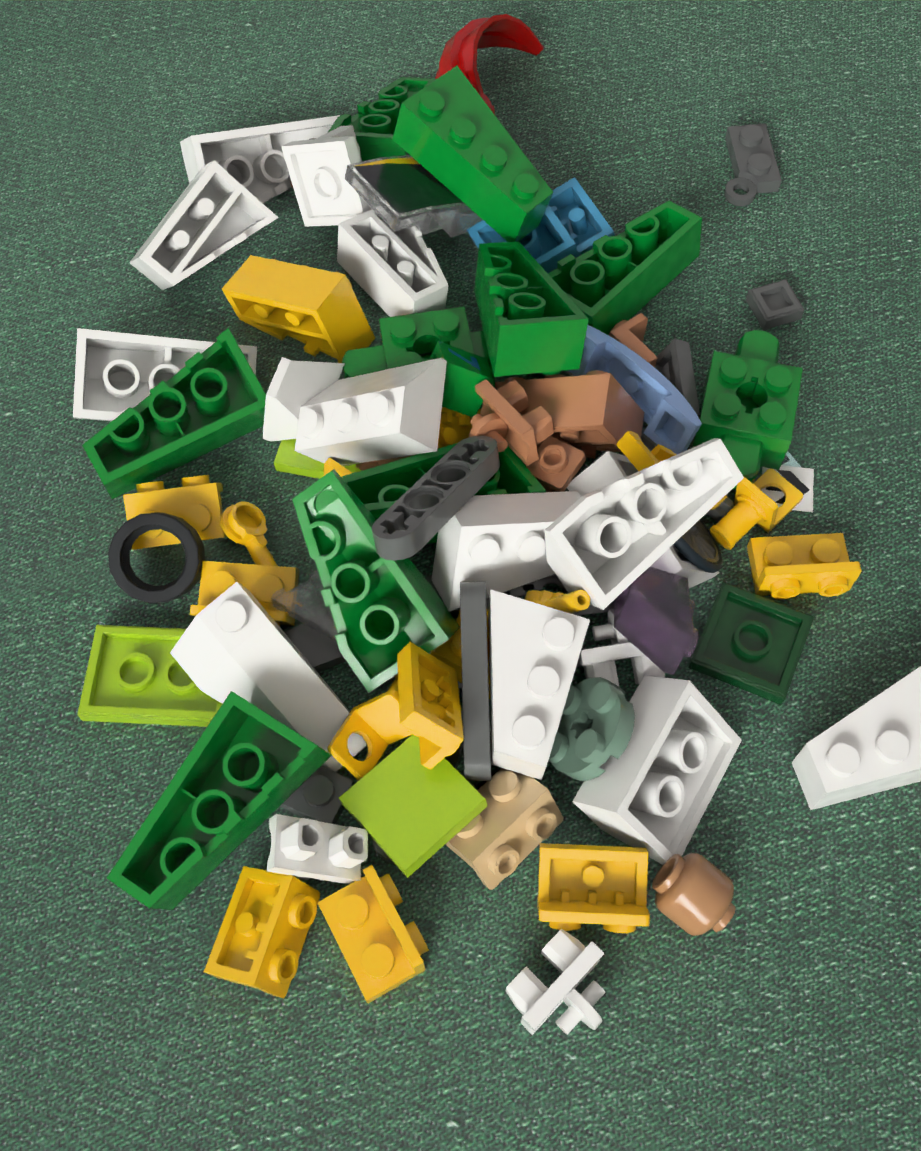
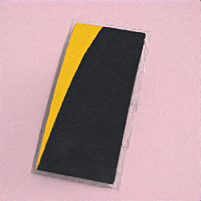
(409, 196)

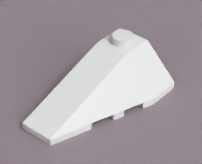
(252, 153)
(122, 368)

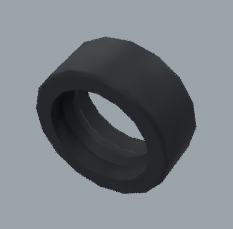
(120, 557)

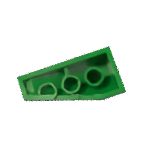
(377, 120)
(372, 600)

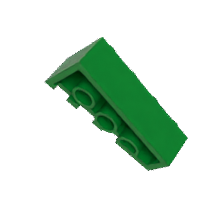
(472, 155)
(181, 419)

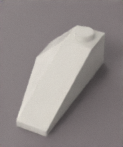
(629, 524)
(246, 652)

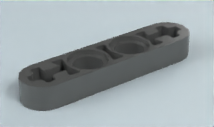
(442, 492)
(475, 681)

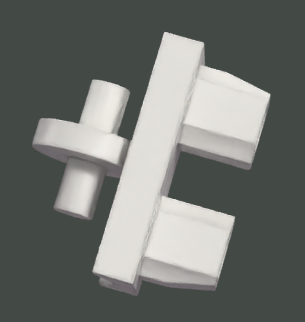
(601, 660)
(316, 849)
(539, 1002)

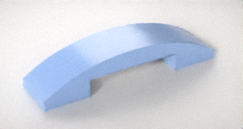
(665, 409)

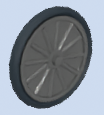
(700, 548)

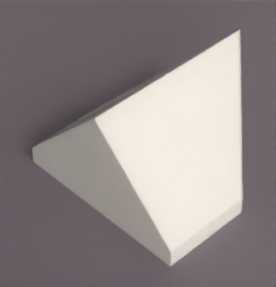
(290, 389)

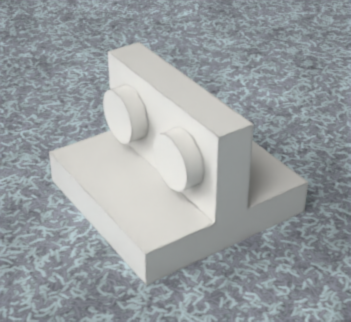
(318, 176)

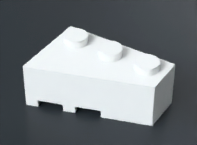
(200, 226)
(391, 265)
(496, 542)
(530, 678)
(867, 749)

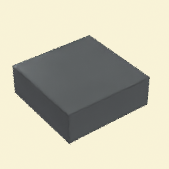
(774, 304)

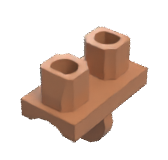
(503, 422)

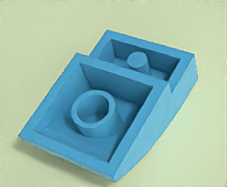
(566, 227)

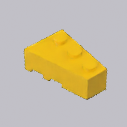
(300, 303)

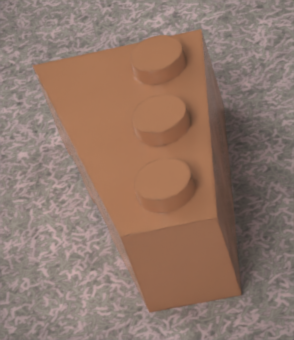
(584, 409)

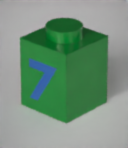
(462, 374)

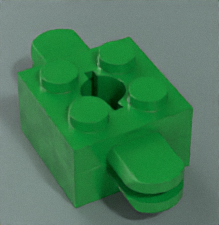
(410, 336)
(750, 403)

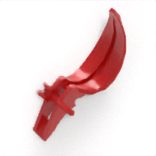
(484, 33)

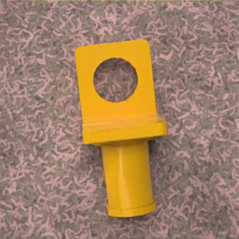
(755, 507)
(379, 726)

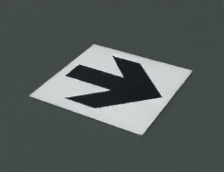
(800, 478)

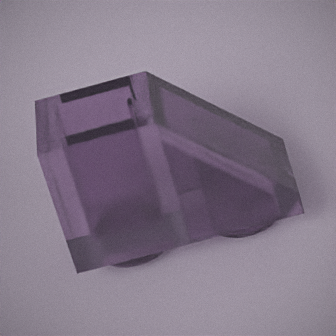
(658, 617)

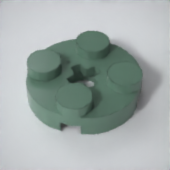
(583, 750)

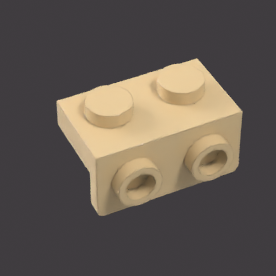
(509, 829)

